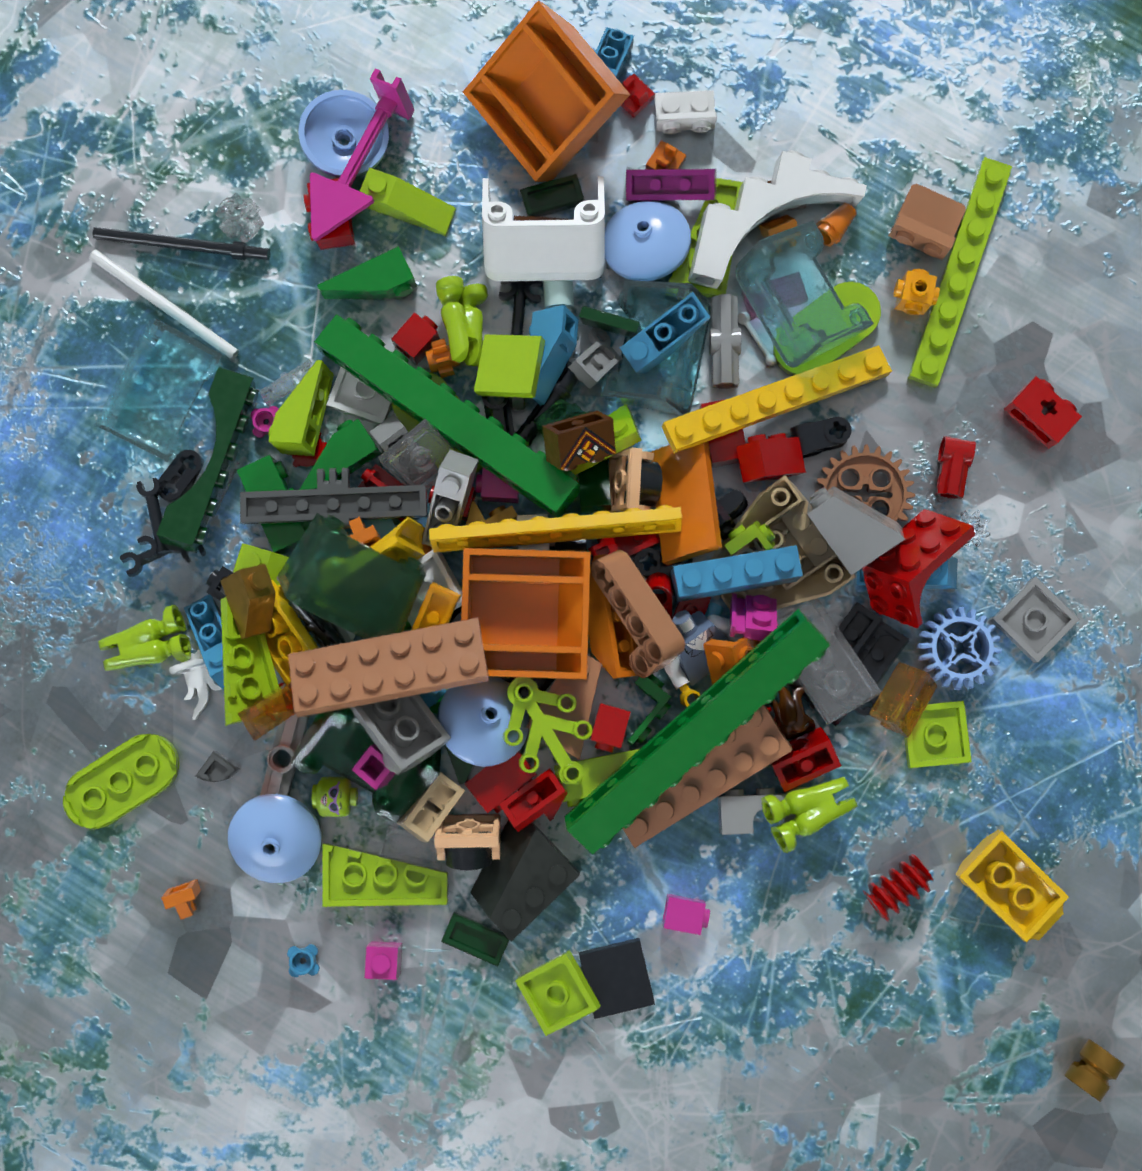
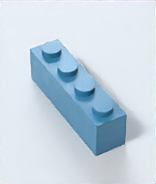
(736, 573)

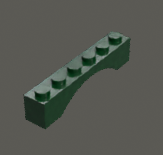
(187, 517)

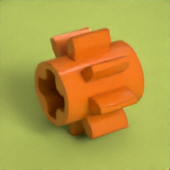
(440, 358)

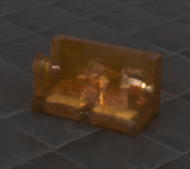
(903, 699)
(268, 711)

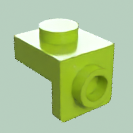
(740, 537)

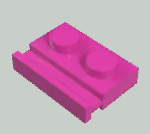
(753, 616)

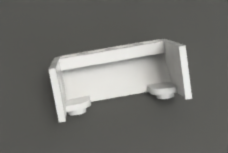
(543, 247)

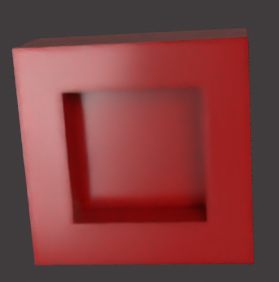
(639, 95)

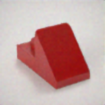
(536, 798)

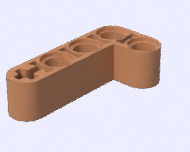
(640, 612)

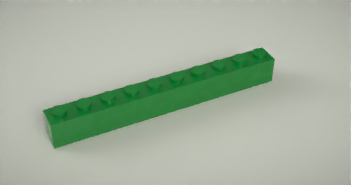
(456, 420)
(696, 732)

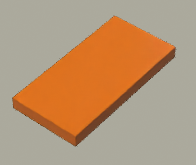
(688, 485)

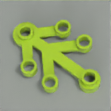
(543, 726)

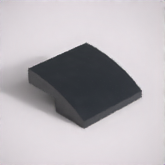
(872, 640)
(617, 977)

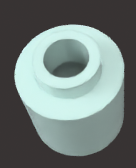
(558, 293)

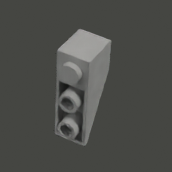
(451, 491)

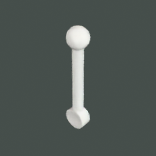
(744, 319)

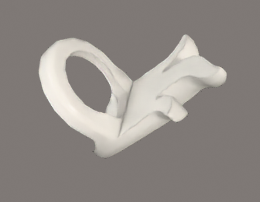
(197, 681)

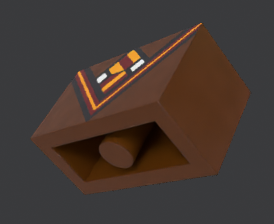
(579, 440)

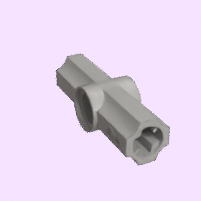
(725, 341)
(288, 736)

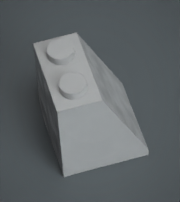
(852, 528)

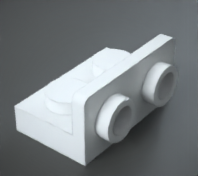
(685, 111)

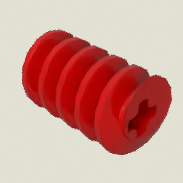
(899, 887)

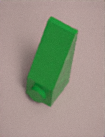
(377, 278)
(346, 448)

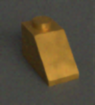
(250, 599)

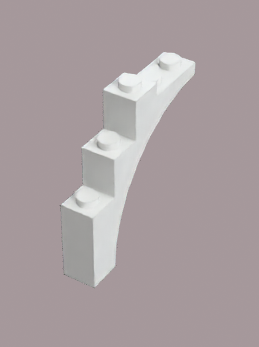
(757, 201)

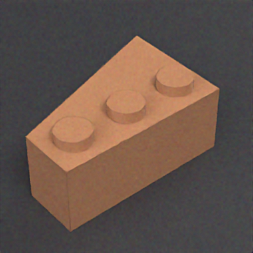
(584, 693)

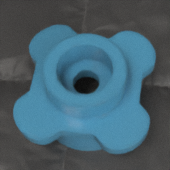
(298, 968)

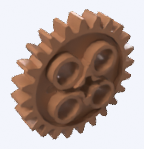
(864, 467)

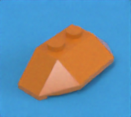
(607, 634)

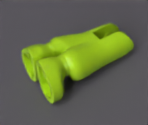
(461, 317)
(143, 645)
(812, 807)

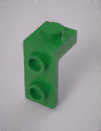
(653, 688)

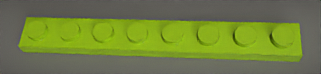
(960, 272)

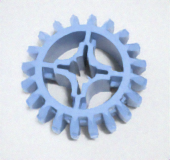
(970, 656)

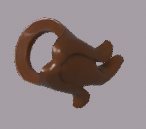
(791, 714)

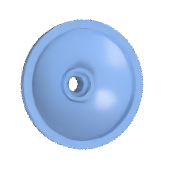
(338, 117)
(651, 252)
(472, 734)
(278, 822)

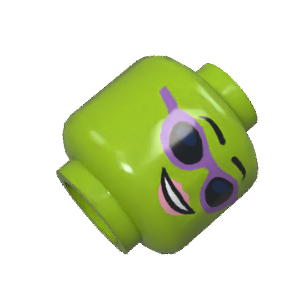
(334, 796)

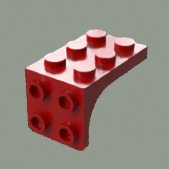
(901, 573)

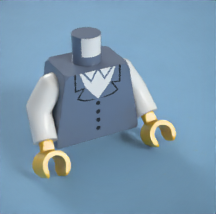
(692, 662)

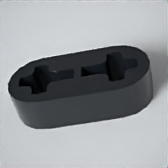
(175, 470)

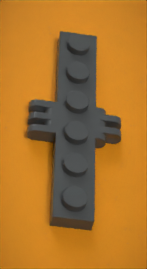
(335, 499)

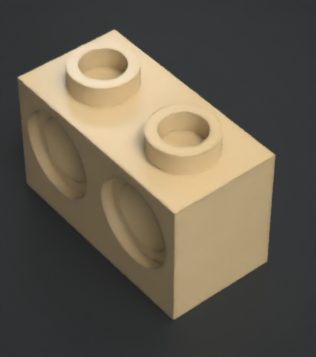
(431, 808)

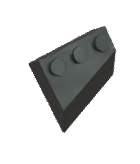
(523, 879)

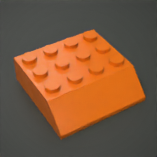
(545, 92)
(529, 610)

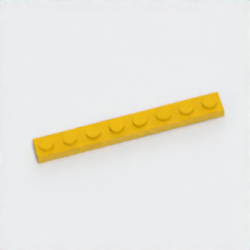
(775, 399)
(549, 530)

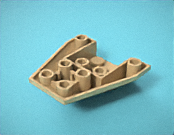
(785, 513)

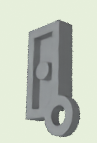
(596, 360)

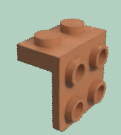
(928, 221)

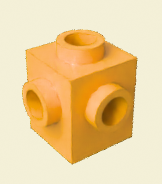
(908, 292)

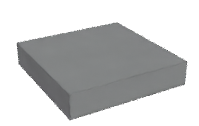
(1035, 619)

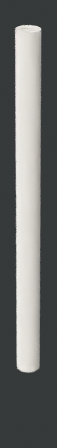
(164, 304)

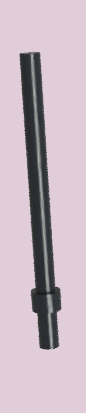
(237, 249)

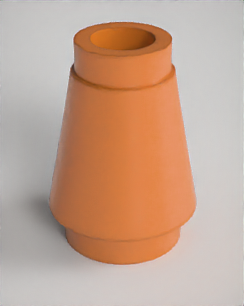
(836, 223)

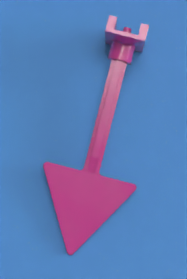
(334, 200)

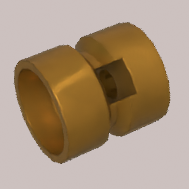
(1094, 1070)

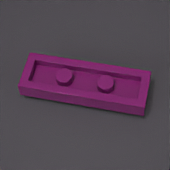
(671, 184)

